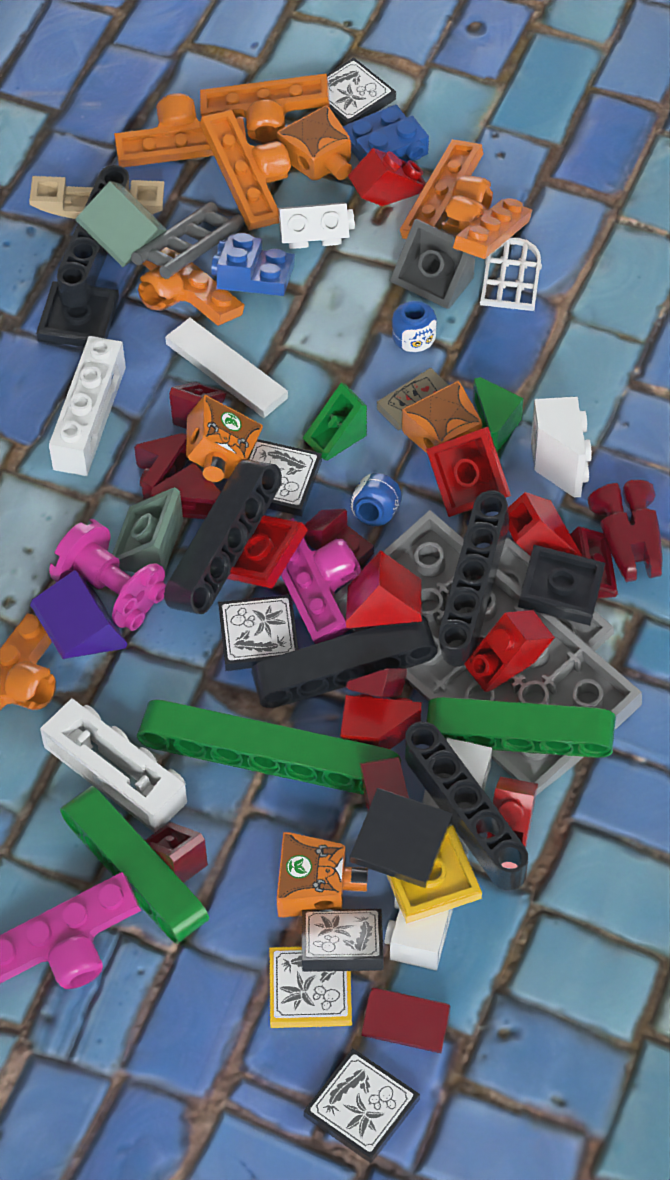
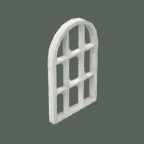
(505, 262)

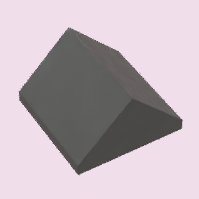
(432, 265)

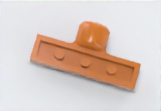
(266, 102)
(173, 139)
(247, 168)
(450, 179)
(481, 230)
(191, 286)
(20, 677)

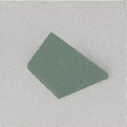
(119, 222)
(150, 531)

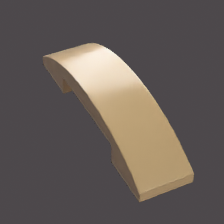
(54, 197)

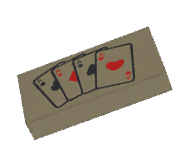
(408, 394)

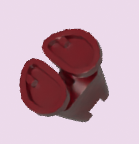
(632, 539)

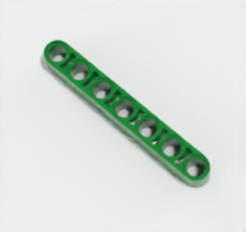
(257, 745)

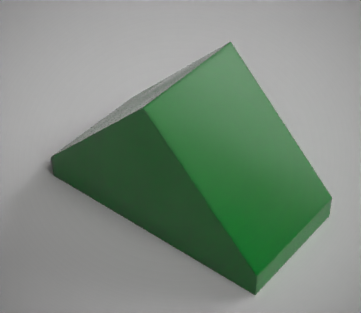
(497, 409)
(338, 424)

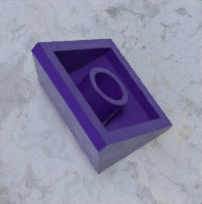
(76, 618)

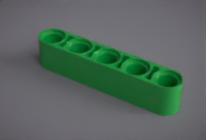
(525, 726)
(125, 851)

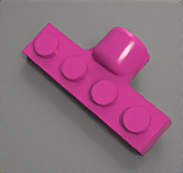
(312, 583)
(67, 934)

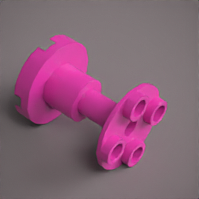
(87, 552)

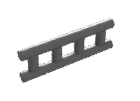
(188, 252)

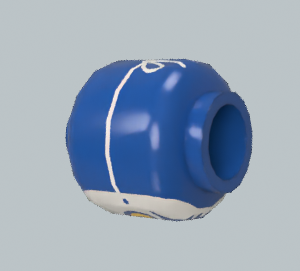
(414, 326)
(376, 499)

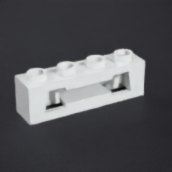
(87, 406)
(159, 791)

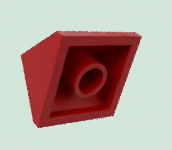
(467, 469)
(384, 595)

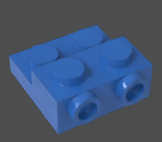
(387, 132)
(247, 268)

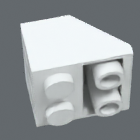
(559, 443)

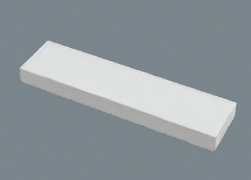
(227, 367)

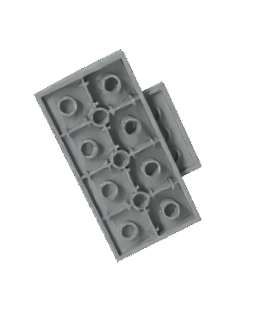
(564, 673)

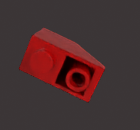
(386, 178)
(538, 523)
(509, 648)
(378, 719)
(516, 804)

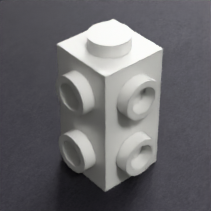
(315, 222)

